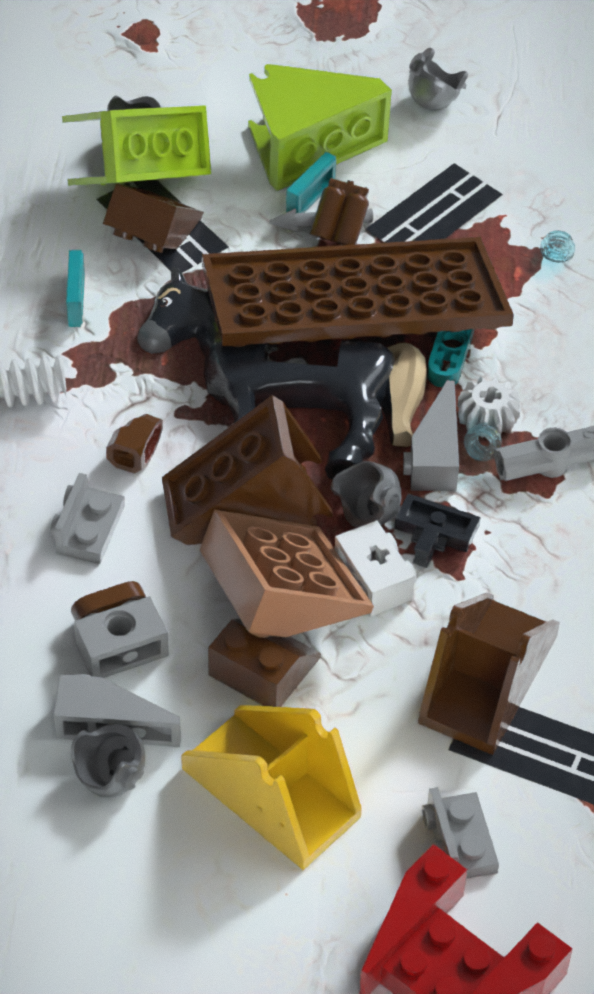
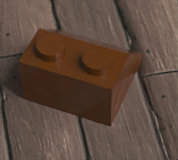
(150, 217)
(258, 666)

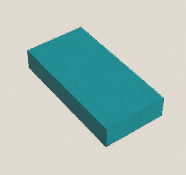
(310, 184)
(75, 288)

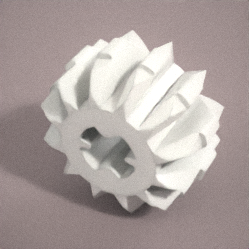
(489, 404)

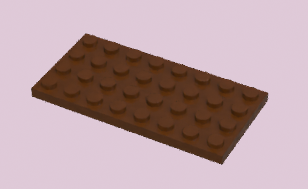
(354, 291)

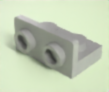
(86, 521)
(461, 831)

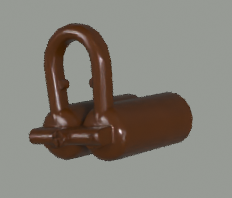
(340, 212)

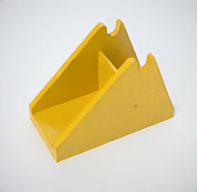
(280, 777)

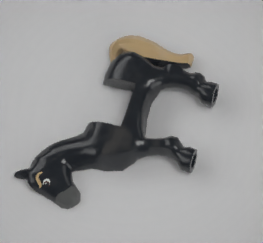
(243, 378)

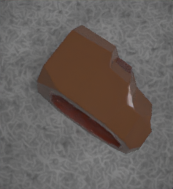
(134, 443)

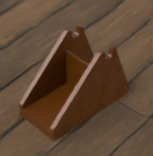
(246, 471)
(483, 670)

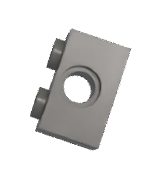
(107, 652)

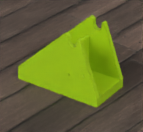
(313, 115)
(150, 143)

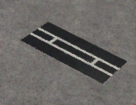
(436, 208)
(198, 242)
(542, 753)

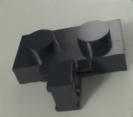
(435, 527)

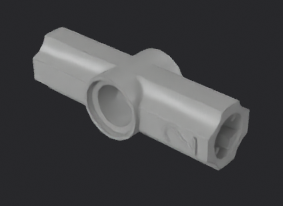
(546, 455)

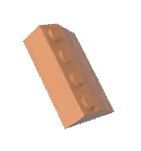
(280, 574)

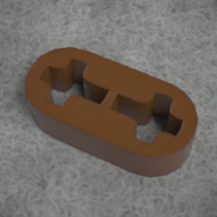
(107, 599)

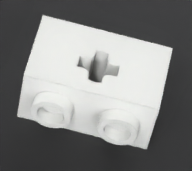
(377, 566)

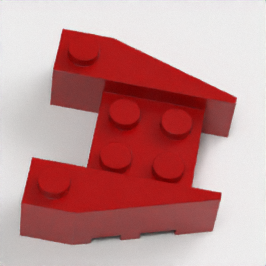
(432, 953)

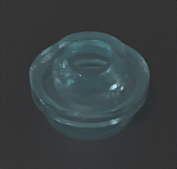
(557, 246)
(475, 449)

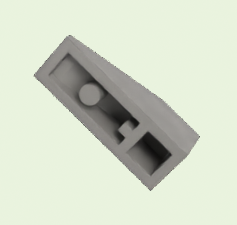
(434, 446)
(94, 702)

